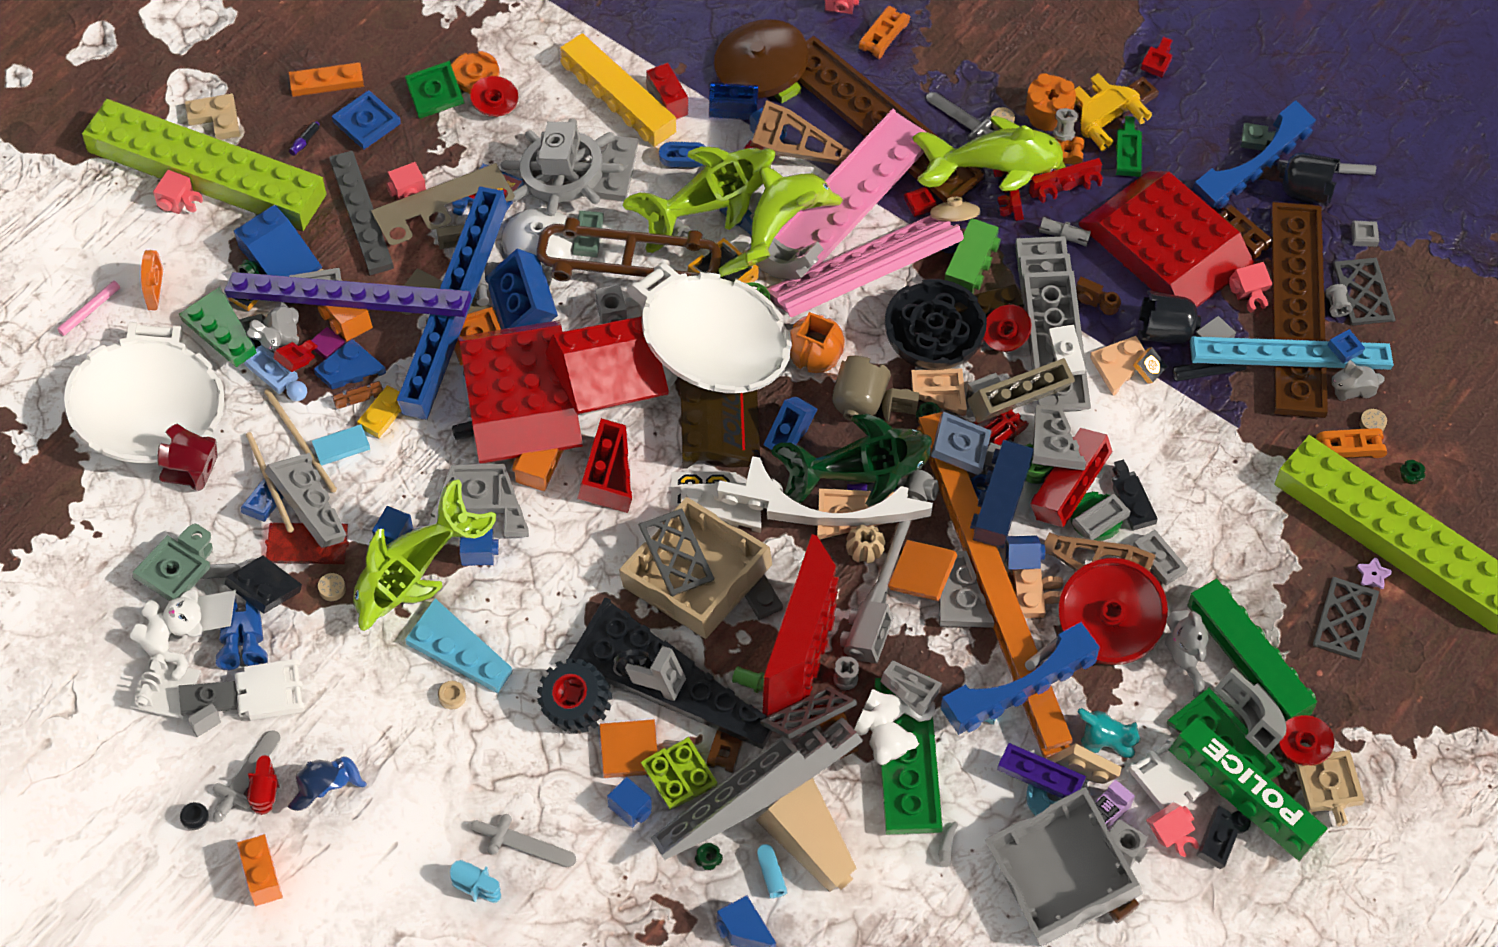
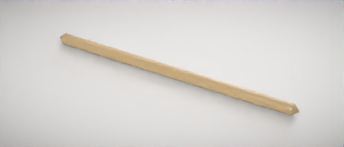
(299, 439)
(271, 486)

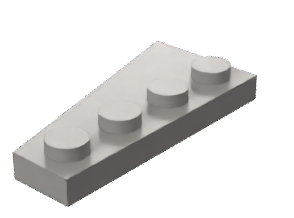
(303, 492)

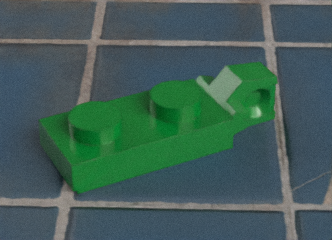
(1129, 149)

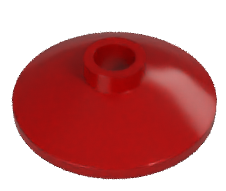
(496, 89)
(1004, 319)
(1310, 731)

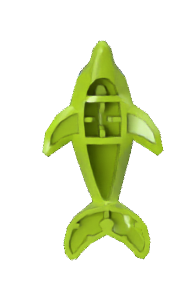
(1009, 149)
(723, 183)
(777, 205)
(396, 569)

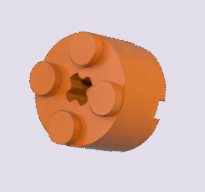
(1046, 97)

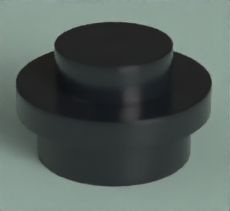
(194, 816)

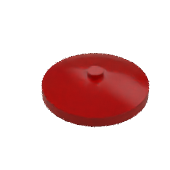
(1118, 606)

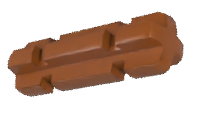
(357, 395)

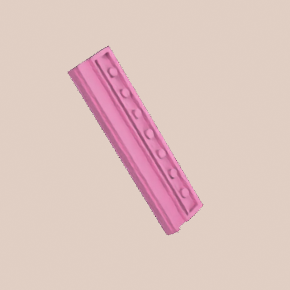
(860, 182)
(864, 265)

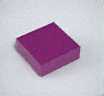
(327, 343)

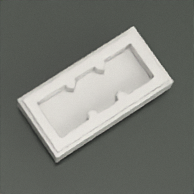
(1066, 345)

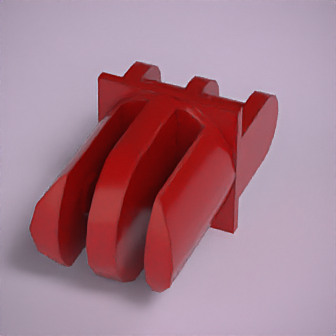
(1005, 428)
(262, 786)

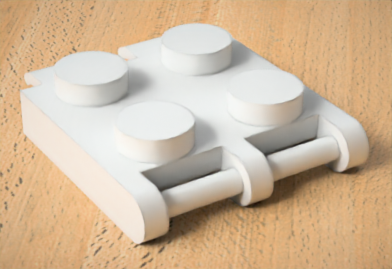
(268, 690)
(1167, 778)

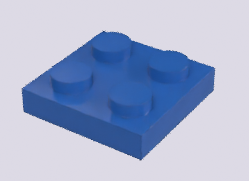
(366, 119)

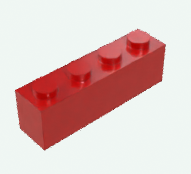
(1067, 486)

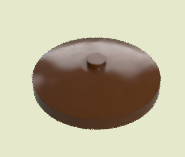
(763, 55)

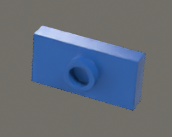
(260, 502)

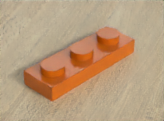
(326, 79)

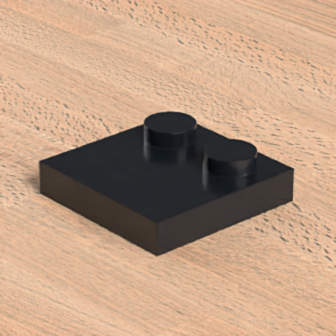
(263, 584)

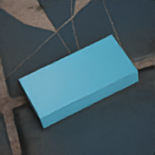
(341, 445)

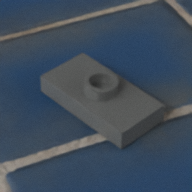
(197, 696)

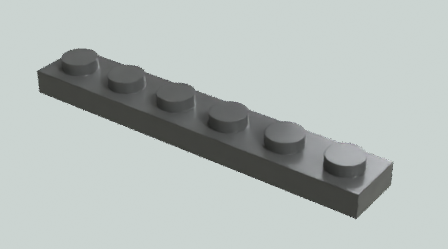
(359, 211)

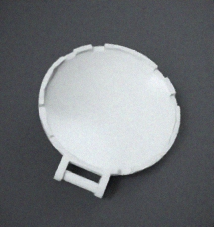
(712, 330)
(138, 389)

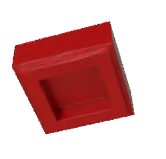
(920, 201)

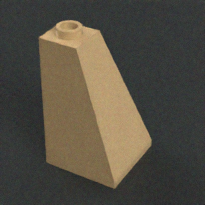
(810, 835)

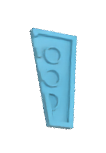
(456, 646)

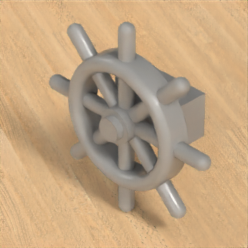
(559, 158)

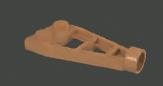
(770, 127)
(1101, 549)

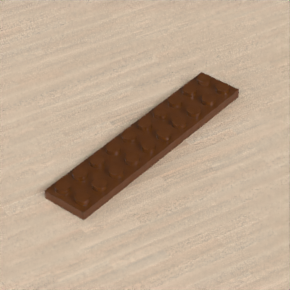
(866, 106)
(1298, 304)

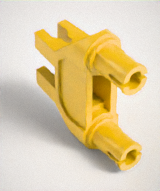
(1105, 107)

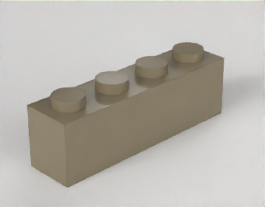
(1020, 390)

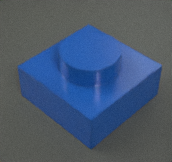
(1346, 346)

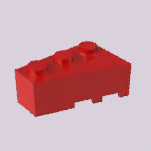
(607, 470)

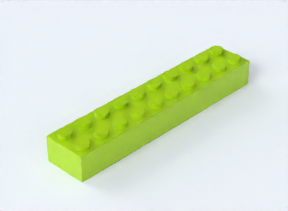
(211, 164)
(1394, 529)

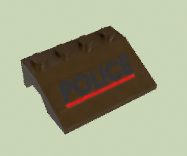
(718, 426)

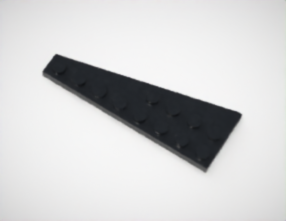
(700, 696)

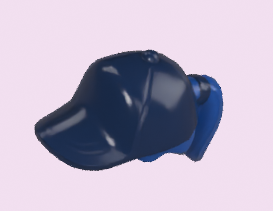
(322, 776)

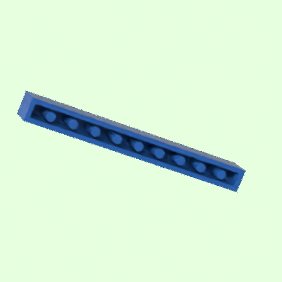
(443, 331)

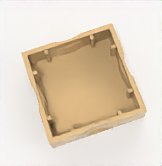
(731, 554)

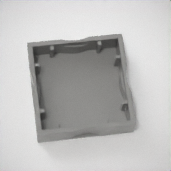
(1063, 867)

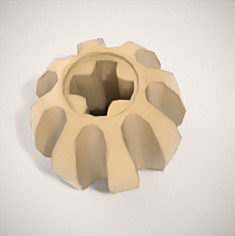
(865, 543)

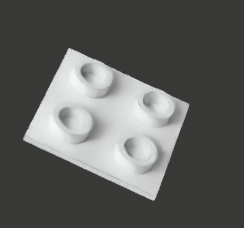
(159, 691)

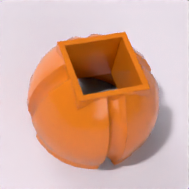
(813, 354)

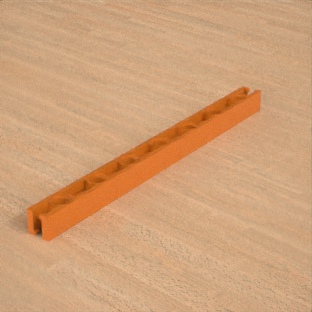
(1009, 622)

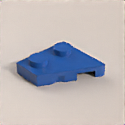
(348, 366)

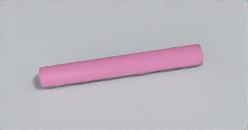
(88, 308)

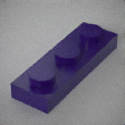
(1040, 772)

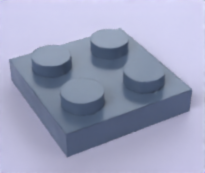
(961, 443)

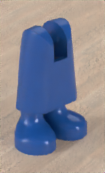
(246, 632)

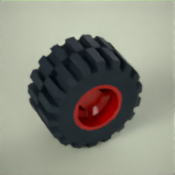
(574, 695)

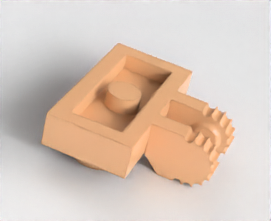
(1030, 592)

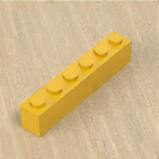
(618, 90)

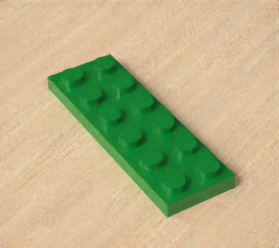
(912, 781)

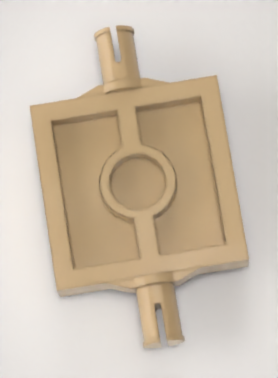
(1331, 785)

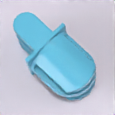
(475, 881)

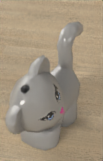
(1188, 644)

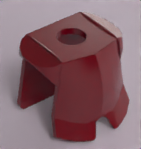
(187, 458)

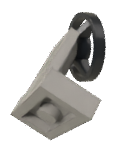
(663, 675)

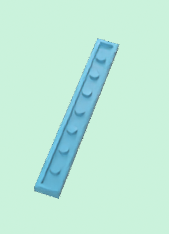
(1283, 353)

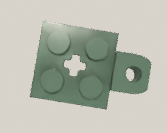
(186, 554)

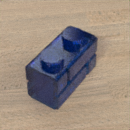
(732, 100)

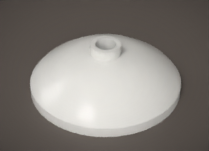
(522, 234)

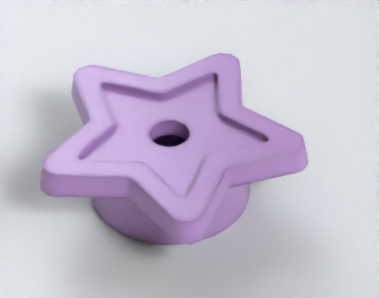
(1373, 580)

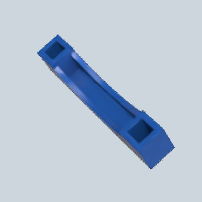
(1290, 126)
(970, 707)

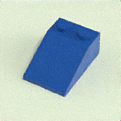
(275, 245)

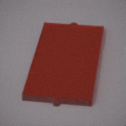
(301, 546)

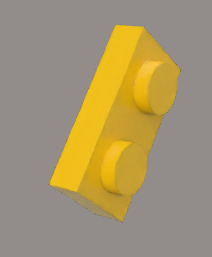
(381, 412)

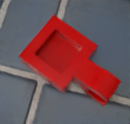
(1158, 59)
(295, 356)

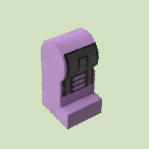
(1114, 802)

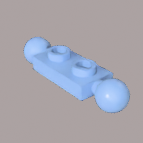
(276, 374)

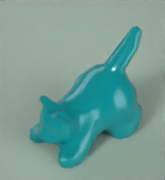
(1106, 732)

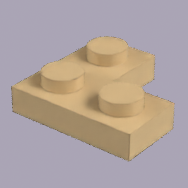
(215, 109)

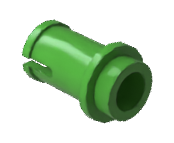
(749, 679)

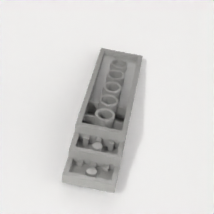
(1051, 302)
(757, 785)

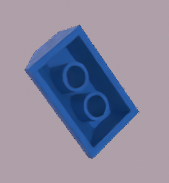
(520, 291)

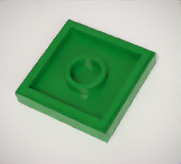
(434, 89)

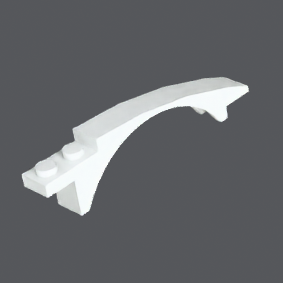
(763, 493)

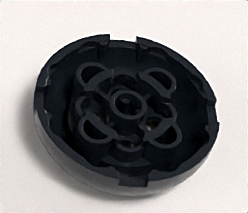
(935, 302)

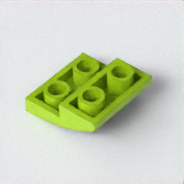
(679, 773)

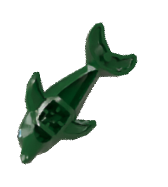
(877, 458)

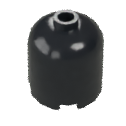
(1310, 177)
(1168, 318)

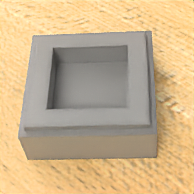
(1365, 233)
(204, 720)

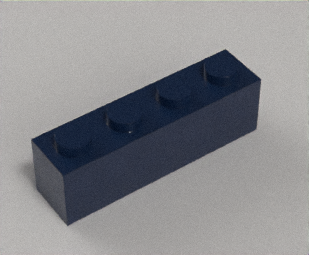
(1003, 493)

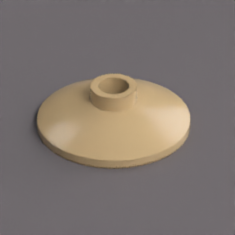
(955, 210)

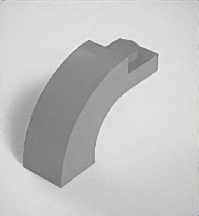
(789, 262)
(1257, 708)

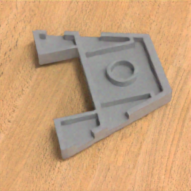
(488, 490)

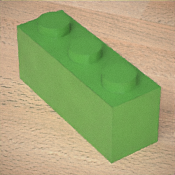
(973, 255)

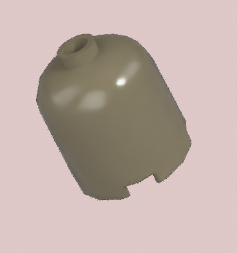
(859, 386)

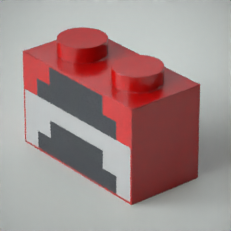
(667, 89)

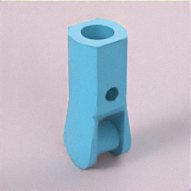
(771, 871)

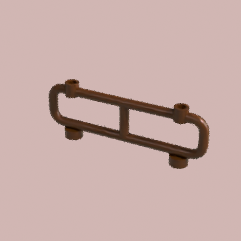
(563, 267)

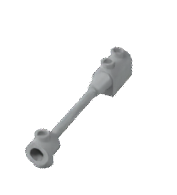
(874, 616)

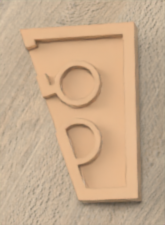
(840, 502)

